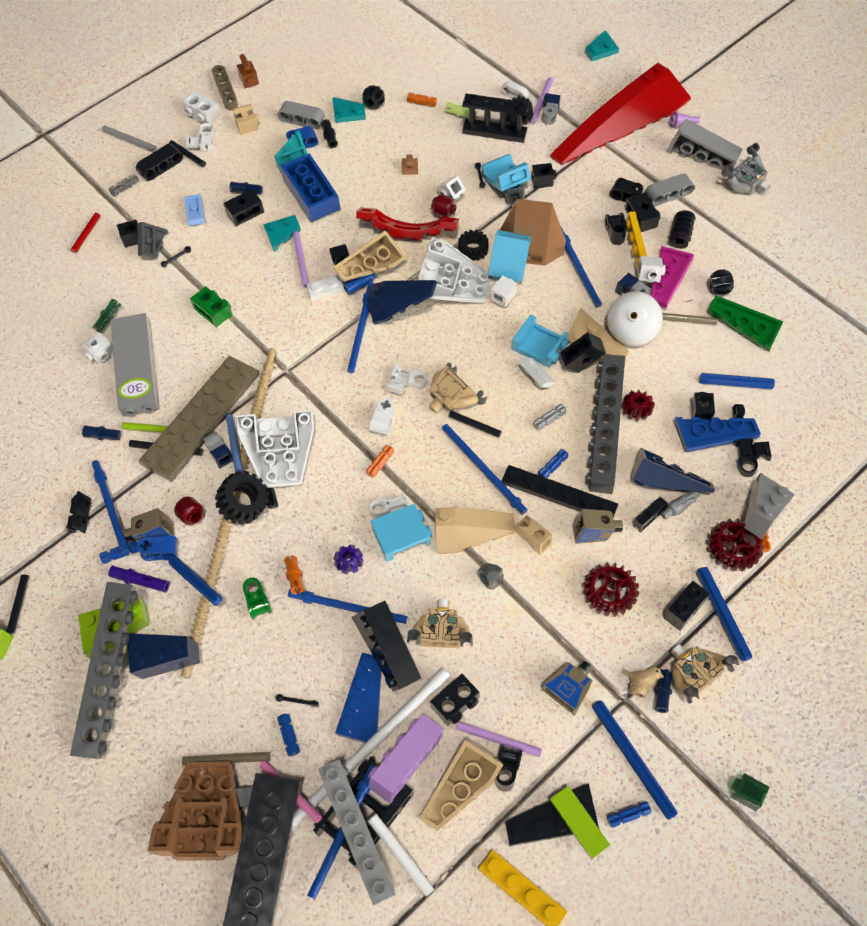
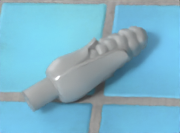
(680, 504)

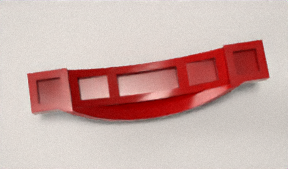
(401, 229)

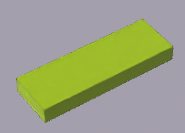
(579, 822)

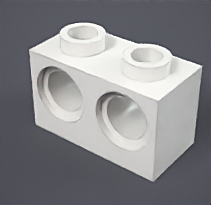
(201, 107)

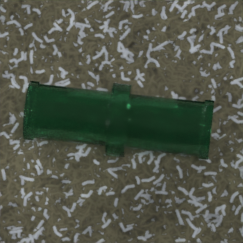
(106, 315)

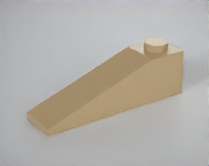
(371, 258)
(467, 527)
(464, 781)

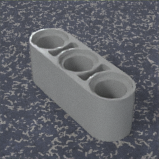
(300, 114)
(670, 189)

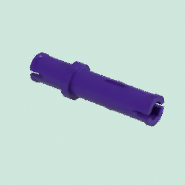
(130, 576)

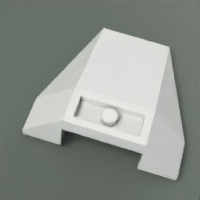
(455, 274)
(277, 446)

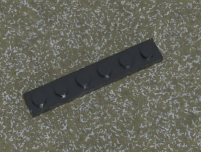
(555, 491)

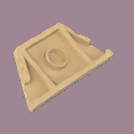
(584, 323)

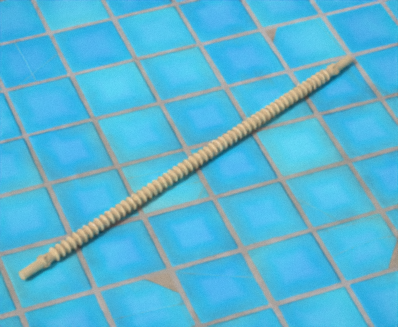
(225, 525)

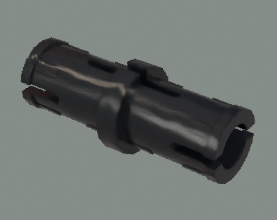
(329, 133)

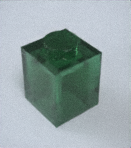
(749, 791)

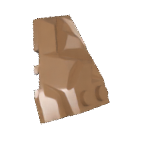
(201, 816)

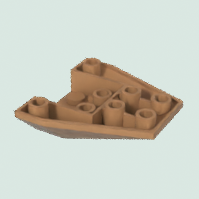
(540, 222)

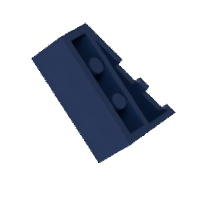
(160, 654)

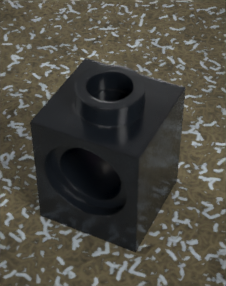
(543, 175)
(128, 233)
(706, 399)

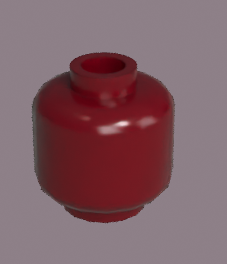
(443, 206)
(188, 510)

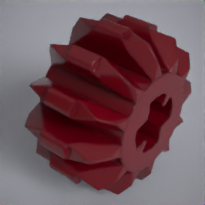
(638, 405)

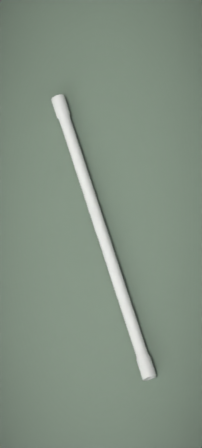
(432, 685)

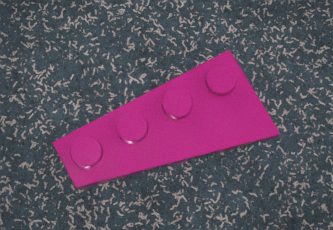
(676, 266)

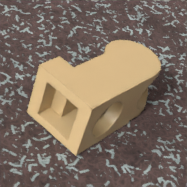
(534, 534)

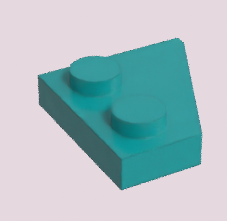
(348, 110)
(291, 150)

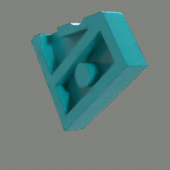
(601, 47)
(281, 230)

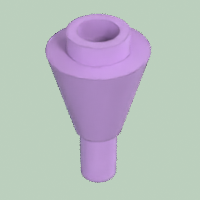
(677, 118)

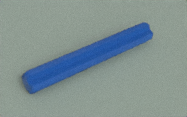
(736, 380)
(201, 586)

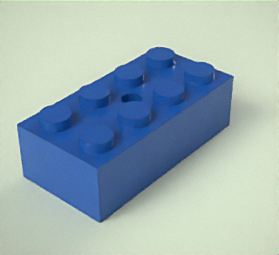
(310, 187)

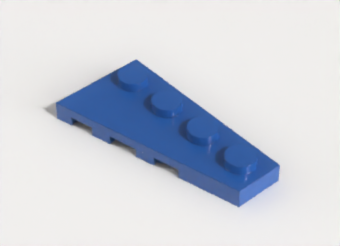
(713, 432)
(361, 710)

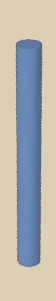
(233, 443)

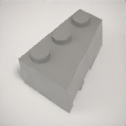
(766, 505)

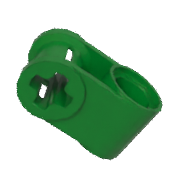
(256, 601)

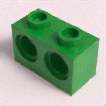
(211, 306)

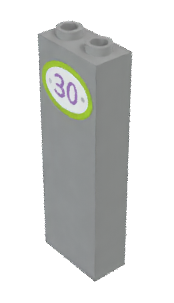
(134, 365)

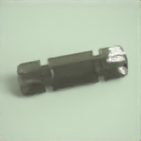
(123, 185)

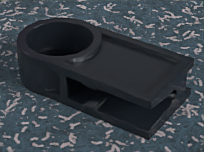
(650, 513)

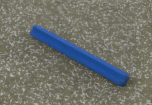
(724, 614)

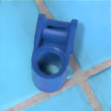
(308, 136)
(159, 547)

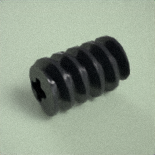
(682, 229)

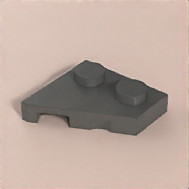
(149, 240)

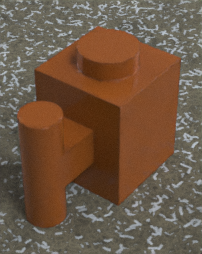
(247, 72)

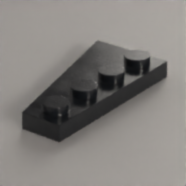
(545, 822)

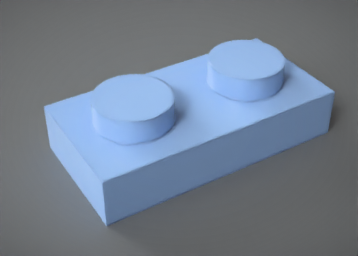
(194, 209)

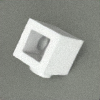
(451, 187)
(650, 269)
(503, 291)
(98, 349)

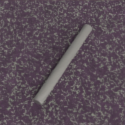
(129, 138)

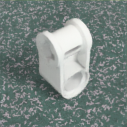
(382, 417)

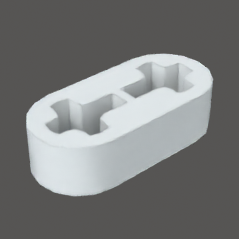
(513, 89)

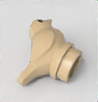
(643, 680)

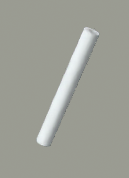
(400, 854)

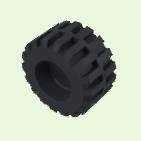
(251, 487)

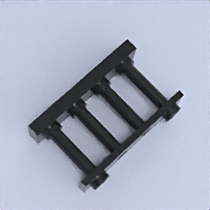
(490, 129)
(386, 814)

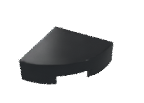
(738, 410)

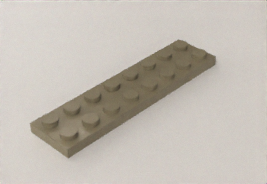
(198, 418)

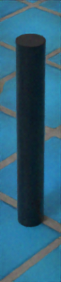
(190, 155)
(476, 424)
(17, 604)

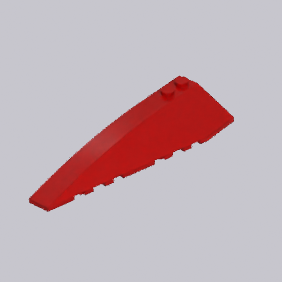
(641, 102)

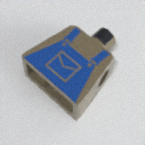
(149, 524)
(595, 526)
(569, 685)

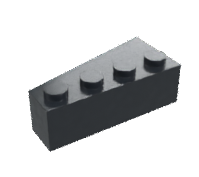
(387, 645)

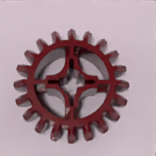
(751, 548)
(622, 580)

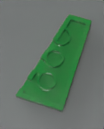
(749, 322)

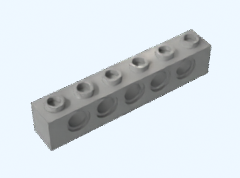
(356, 833)

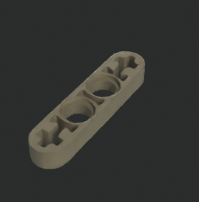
(224, 87)

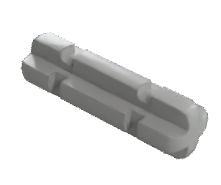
(549, 417)

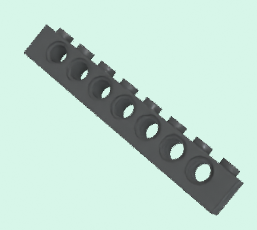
(598, 481)
(90, 700)

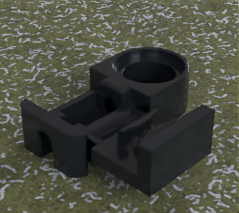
(753, 453)

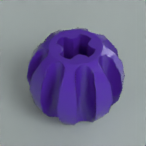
(345, 553)

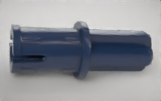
(244, 187)
(101, 433)
(663, 692)

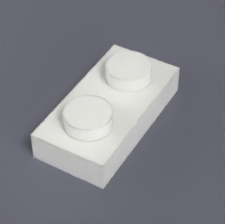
(325, 287)
(533, 369)

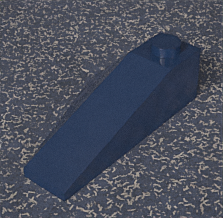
(395, 296)
(655, 472)

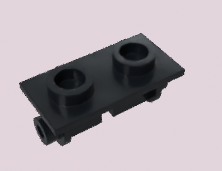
(80, 509)

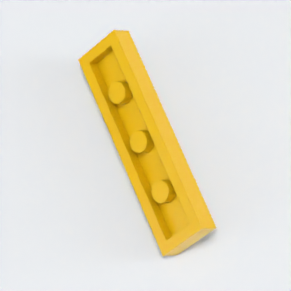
(635, 237)
(522, 890)

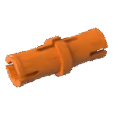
(293, 574)

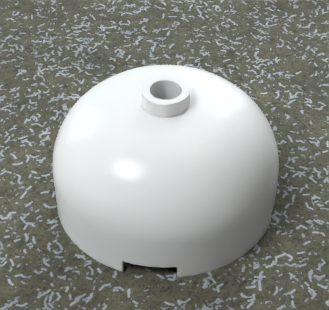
(635, 331)

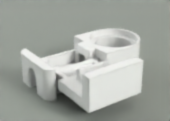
(204, 140)
(402, 377)
(388, 505)

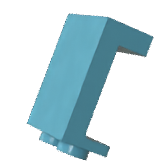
(505, 174)
(509, 255)
(539, 342)
(400, 530)

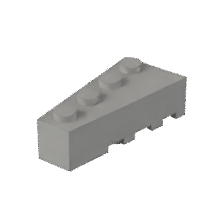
(703, 146)

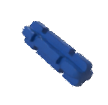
(553, 463)
(115, 553)
(288, 734)
(629, 814)

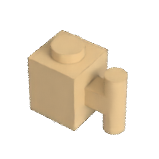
(246, 119)

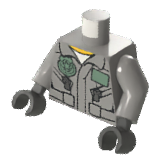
(749, 174)

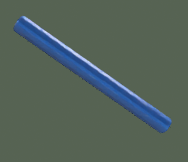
(635, 760)

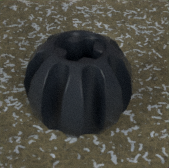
(373, 97)
(721, 282)

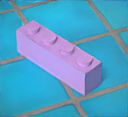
(405, 758)

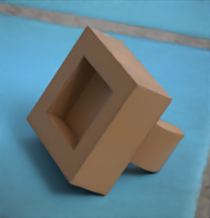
(409, 165)

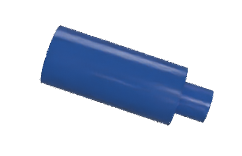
(358, 283)

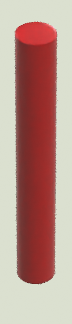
(85, 232)

